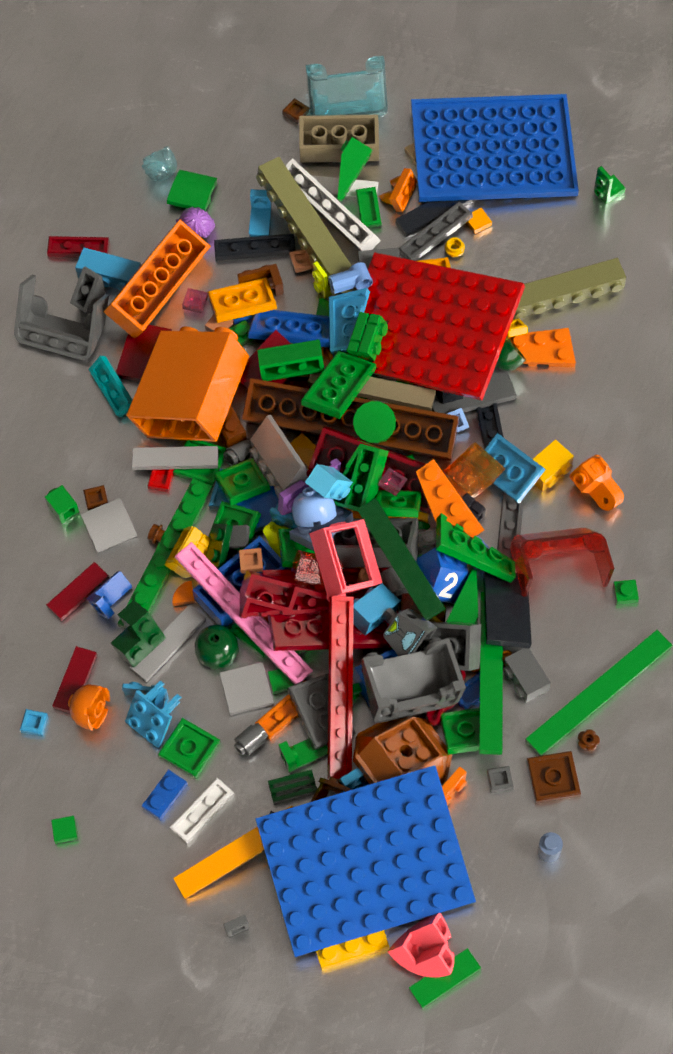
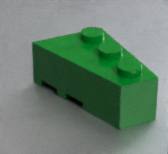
(365, 472)

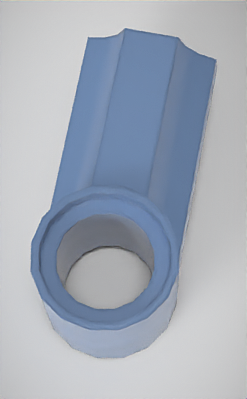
(355, 277)

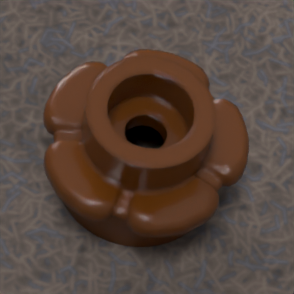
(156, 533)
(584, 744)

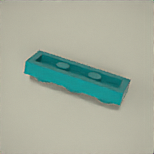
(111, 386)

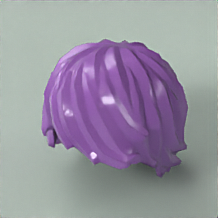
(198, 221)

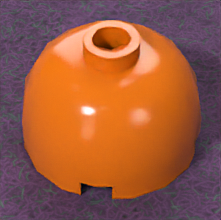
(88, 706)

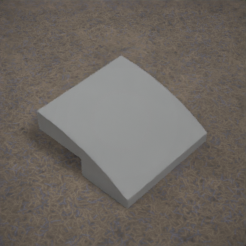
(108, 525)

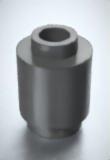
(250, 739)

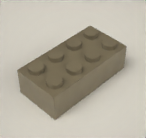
(325, 134)

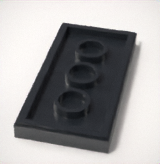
(506, 613)

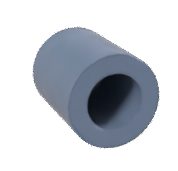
(550, 847)

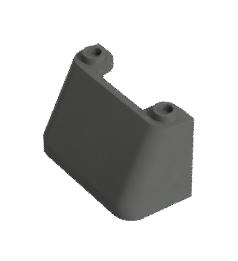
(412, 682)

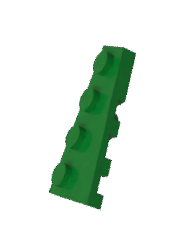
(457, 544)

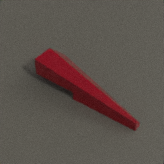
(268, 595)

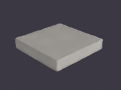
(246, 688)

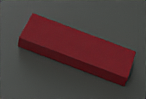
(72, 246)
(77, 591)
(75, 676)

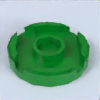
(374, 422)

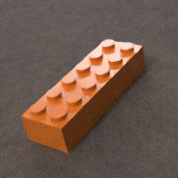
(157, 279)

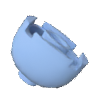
(311, 508)

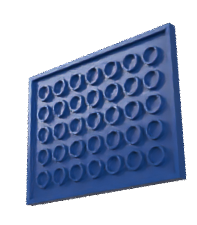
(493, 147)
(365, 860)

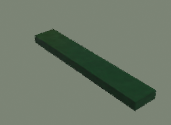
(401, 559)

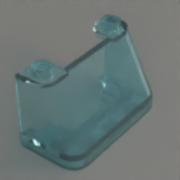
(348, 92)

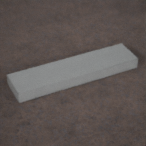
(175, 458)
(176, 635)

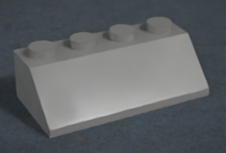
(276, 456)

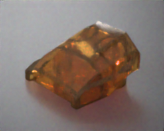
(474, 470)

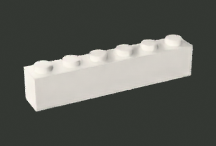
(333, 209)

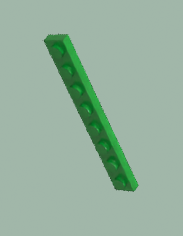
(156, 571)

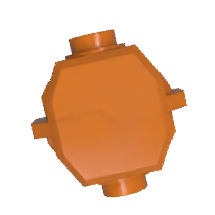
(595, 479)

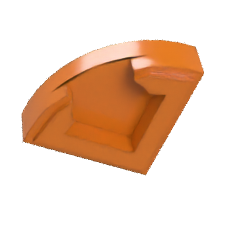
(184, 594)

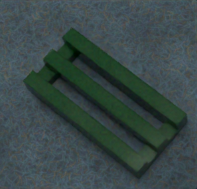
(291, 778)

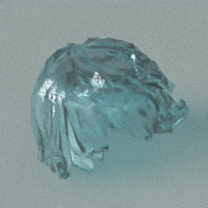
(160, 164)

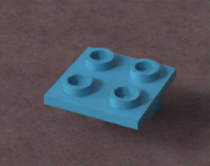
(148, 718)

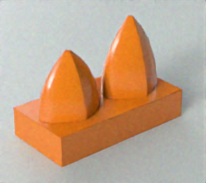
(403, 189)

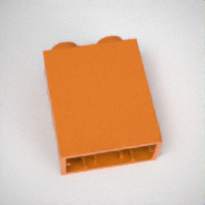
(188, 384)

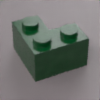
(139, 637)

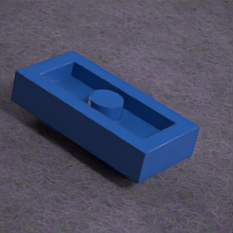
(164, 795)

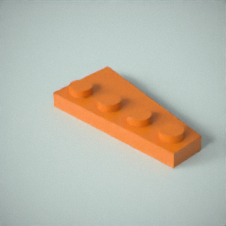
(446, 500)

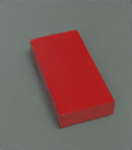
(161, 480)

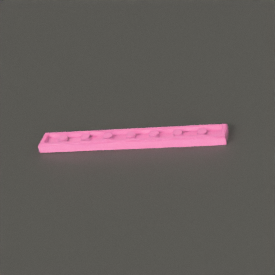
(229, 600)

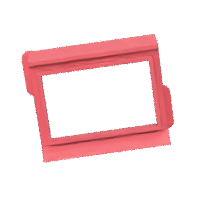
(329, 562)

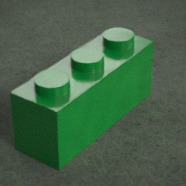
(290, 360)

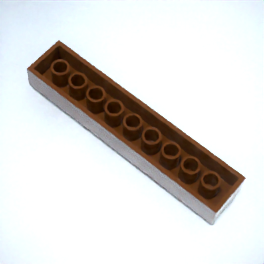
(415, 432)

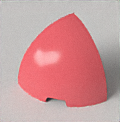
(425, 948)

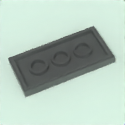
(498, 391)

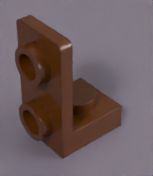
(267, 271)

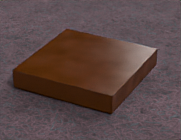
(553, 777)

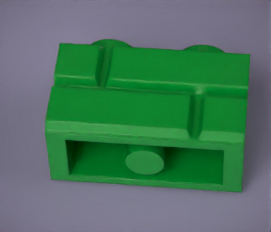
(367, 336)

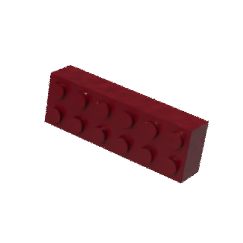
(338, 445)

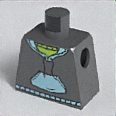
(407, 631)

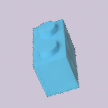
(329, 482)

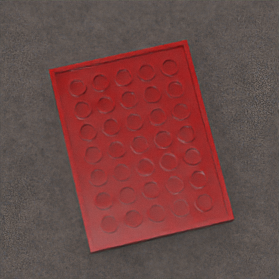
(440, 323)

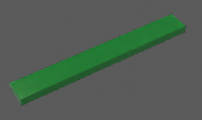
(490, 693)
(598, 693)

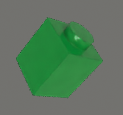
(61, 504)

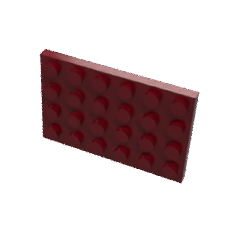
(311, 630)

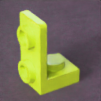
(320, 281)

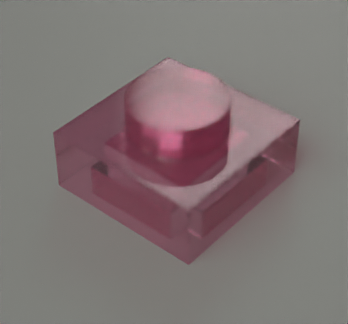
(195, 300)
(392, 481)

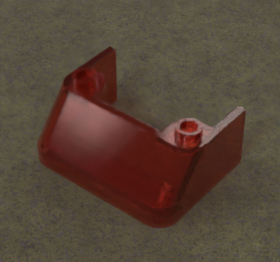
(534, 545)

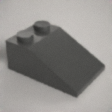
(464, 640)

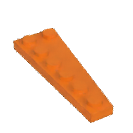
(546, 347)

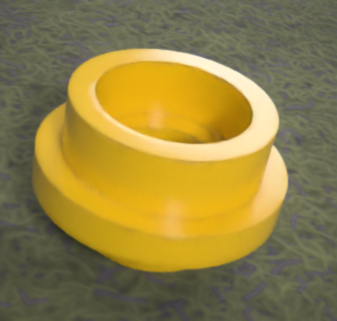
(457, 243)

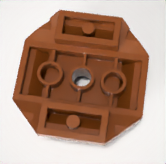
(380, 749)

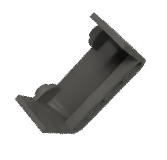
(55, 333)

